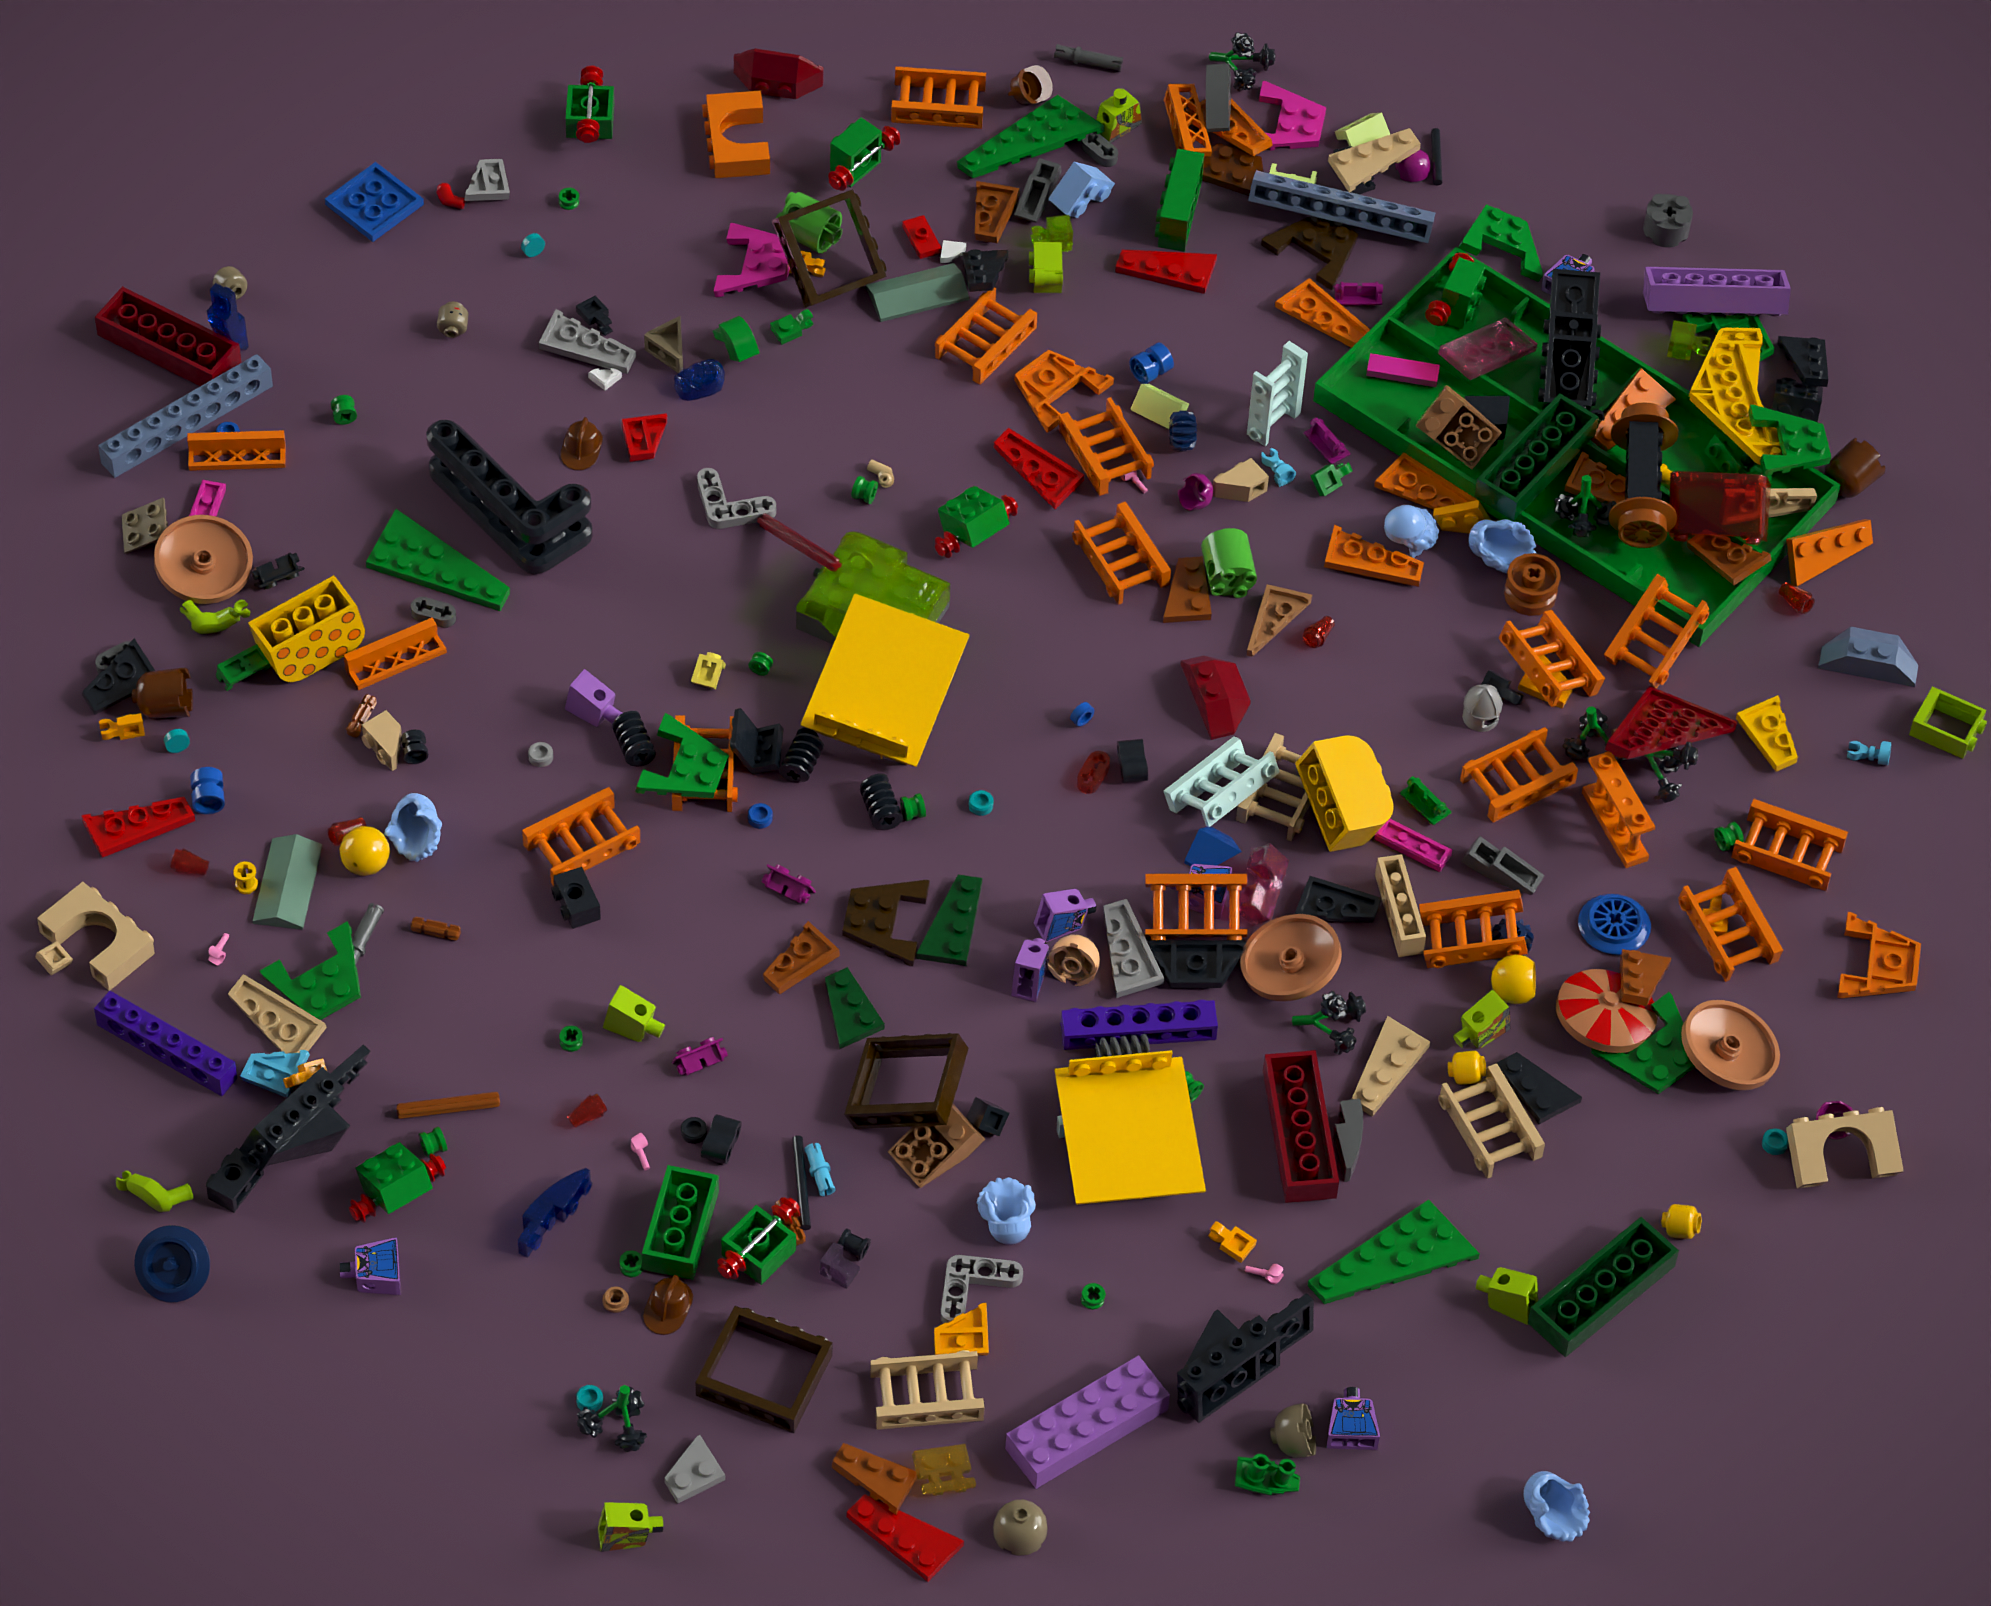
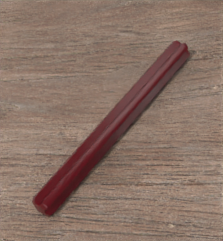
(799, 542)

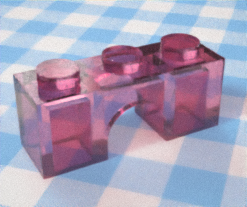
(1268, 869)

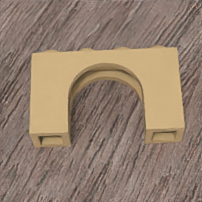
(86, 907)
(1874, 1129)

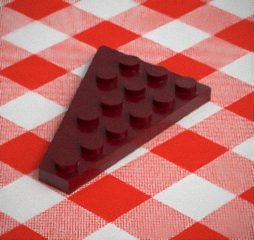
(1665, 722)

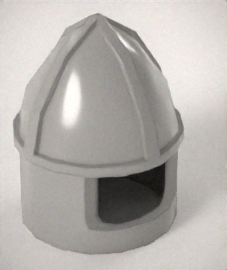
(1481, 704)

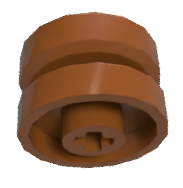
(1532, 584)

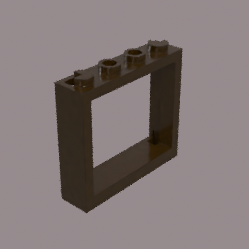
(796, 259)
(935, 1113)
(754, 1405)

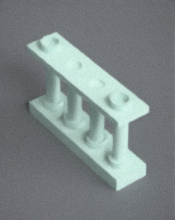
(1288, 385)
(1211, 770)

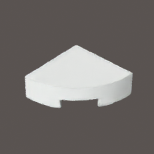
(951, 250)
(605, 378)

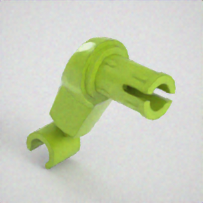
(214, 622)
(153, 1192)

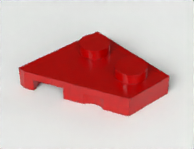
(643, 435)

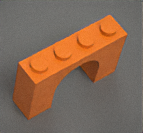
(728, 157)

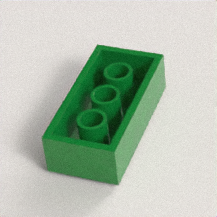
(1179, 199)
(680, 1222)

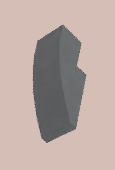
(1218, 97)
(1038, 190)
(1502, 866)
(1348, 1135)

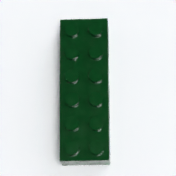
(1536, 457)
(1603, 1286)

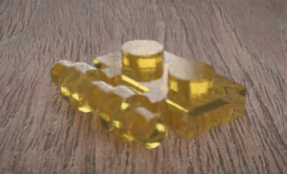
(942, 1462)

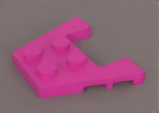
(1299, 118)
(763, 261)

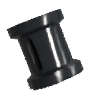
(854, 1244)

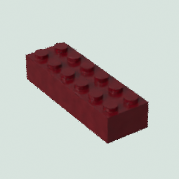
(166, 338)
(1300, 1126)

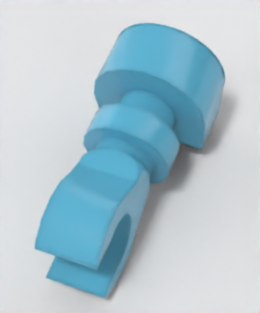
(1283, 472)
(1872, 753)

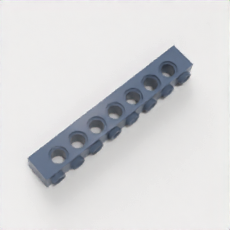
(1341, 206)
(185, 415)

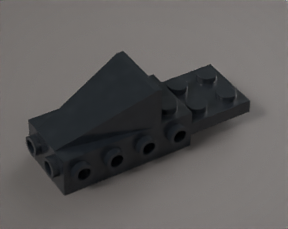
(1571, 338)
(306, 1119)
(1229, 1357)

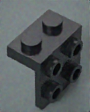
(1797, 399)
(756, 747)

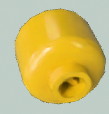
(1467, 1067)
(1681, 1221)

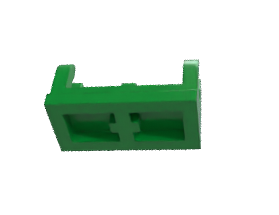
(242, 666)

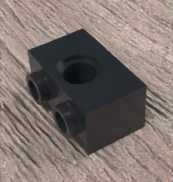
(576, 885)
(233, 1192)

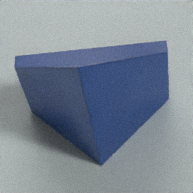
(1211, 848)

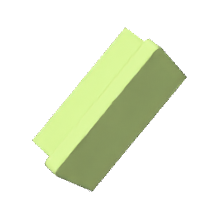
(1364, 129)
(1157, 404)

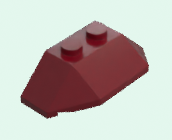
(777, 73)
(1217, 693)

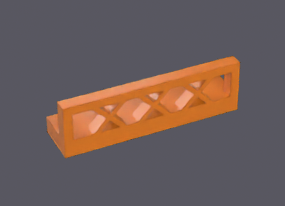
(1180, 120)
(236, 445)
(390, 650)

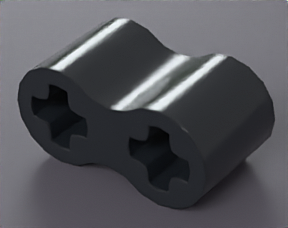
(1132, 760)
(721, 1139)

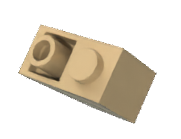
(1241, 483)
(384, 737)

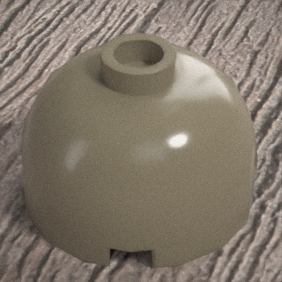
(1294, 1431)
(1020, 1527)

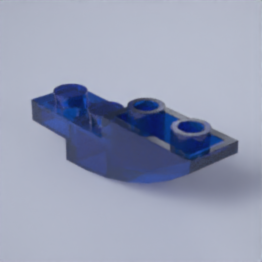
(225, 317)
(554, 1203)

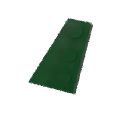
(851, 1009)

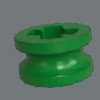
(568, 192)
(760, 663)
(568, 1045)
(631, 1256)
(1093, 1288)

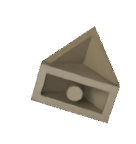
(666, 343)

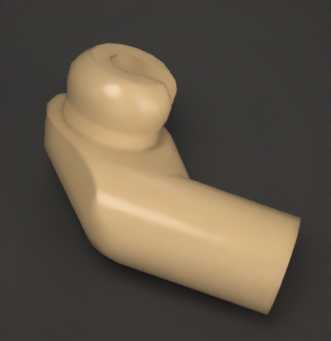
(884, 473)

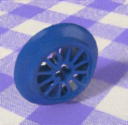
(1610, 944)

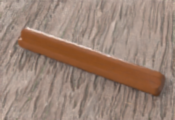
(448, 1105)

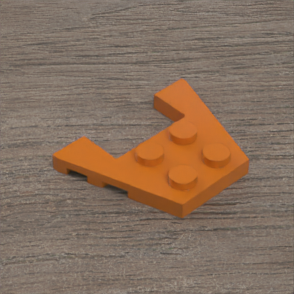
(1050, 378)
(1891, 961)

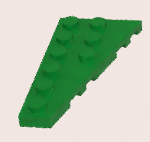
(1033, 135)
(424, 559)
(1400, 1252)

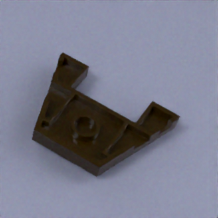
(1320, 237)
(873, 915)

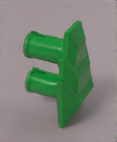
(1265, 1476)

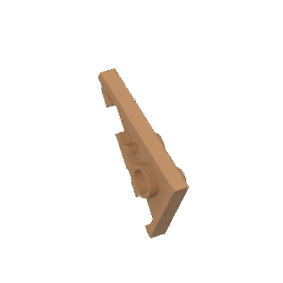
(1275, 612)

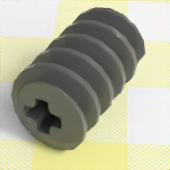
(1123, 1048)

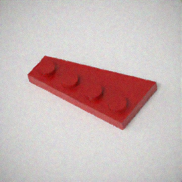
(1174, 269)
(1042, 470)
(126, 828)
(908, 1538)

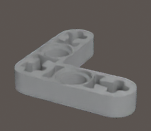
(722, 508)
(963, 1278)

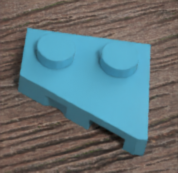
(270, 1069)

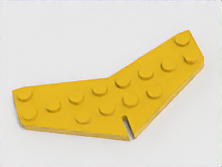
(1729, 387)

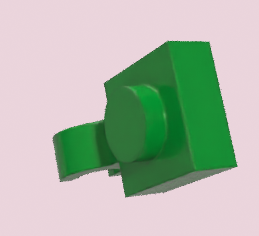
(788, 328)
(1328, 477)

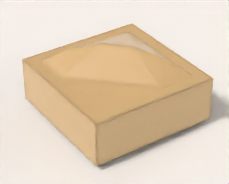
(54, 958)

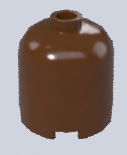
(1855, 468)
(164, 693)

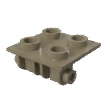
(144, 525)

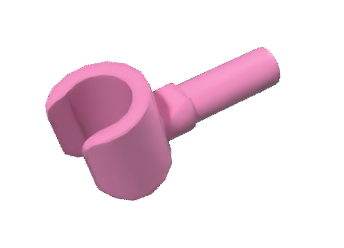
(1133, 476)
(216, 955)
(637, 1144)
(1272, 1275)

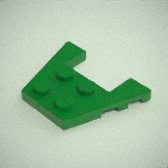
(1507, 234)
(1738, 320)
(1800, 440)
(695, 768)
(327, 985)
(1661, 1057)

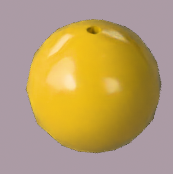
(364, 851)
(1514, 979)

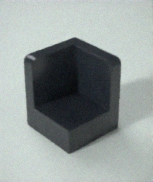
(987, 1116)

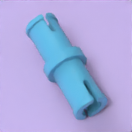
(819, 1169)

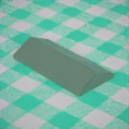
(918, 292)
(287, 882)

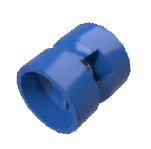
(1151, 363)
(207, 790)

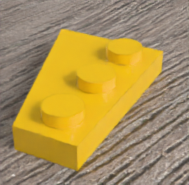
(1769, 732)

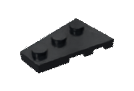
(983, 268)
(117, 679)
(1337, 902)

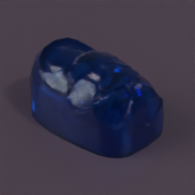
(700, 380)

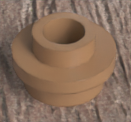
(615, 1293)

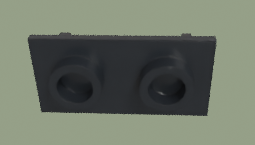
(286, 569)

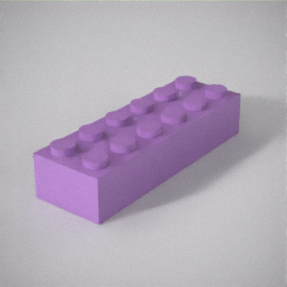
(1716, 291)
(1087, 1422)

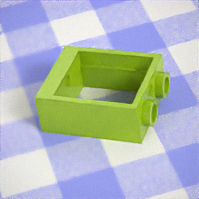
(1956, 708)

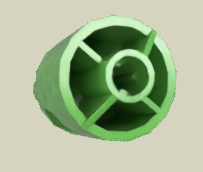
(816, 229)
(1229, 562)

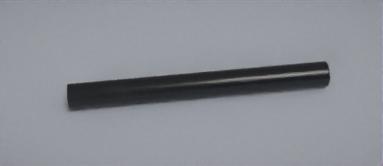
(801, 1182)

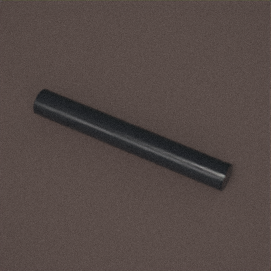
(1436, 156)

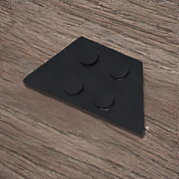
(1197, 961)

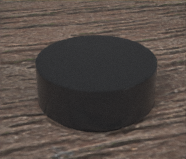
(693, 1130)

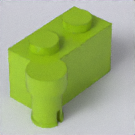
(1047, 267)

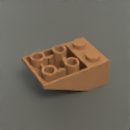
(1458, 427)
(932, 1150)

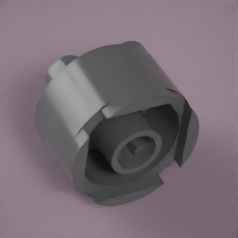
(1668, 219)

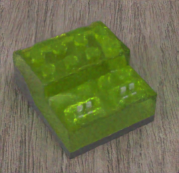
(875, 573)

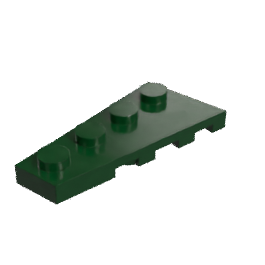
(953, 926)

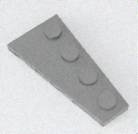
(577, 342)
(1129, 952)

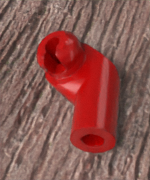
(447, 198)

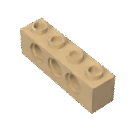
(1400, 905)

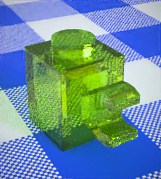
(1057, 230)
(1684, 340)

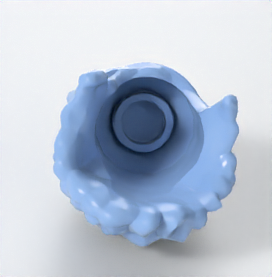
(1412, 528)
(1500, 542)
(414, 827)
(1007, 1209)
(1557, 1506)

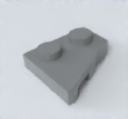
(488, 182)
(694, 1472)

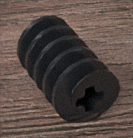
(633, 739)
(802, 755)
(880, 802)

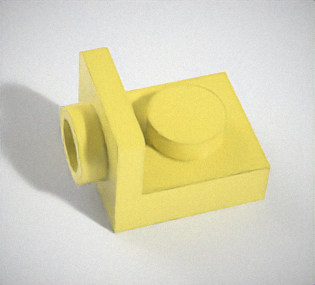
(708, 670)

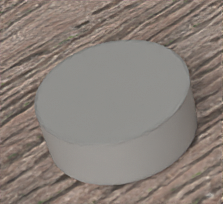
(540, 754)

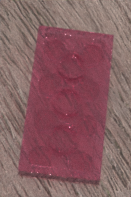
(1487, 348)

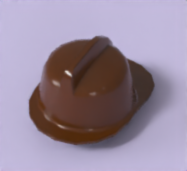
(1031, 85)
(581, 445)
(667, 1306)

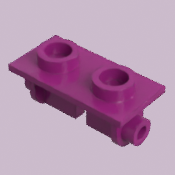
(1359, 295)
(1326, 441)
(797, 887)
(708, 1051)

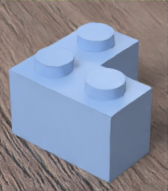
(1079, 187)

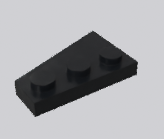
(1808, 359)
(1536, 1088)

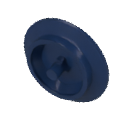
(172, 1263)

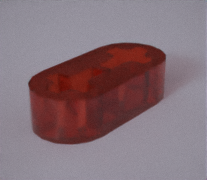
(1089, 770)

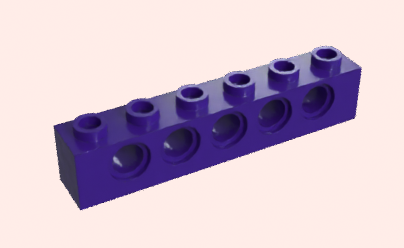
(1177, 1029)
(165, 1043)

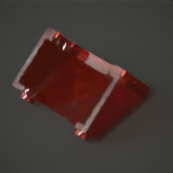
(1720, 505)

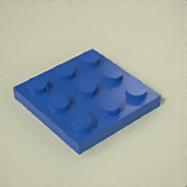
(374, 201)

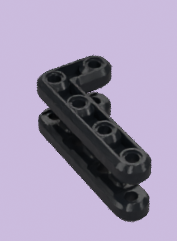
(527, 529)

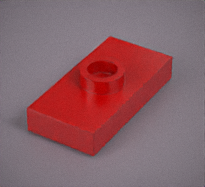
(921, 237)

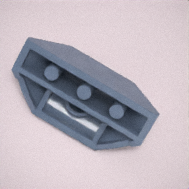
(1870, 656)

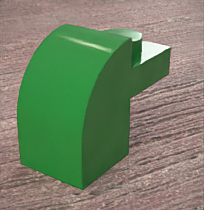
(737, 339)

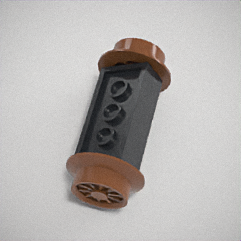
(1643, 516)

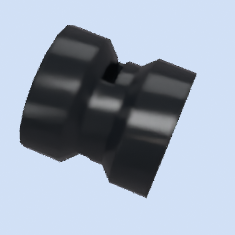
(414, 744)

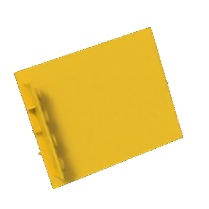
(885, 680)
(1129, 1127)

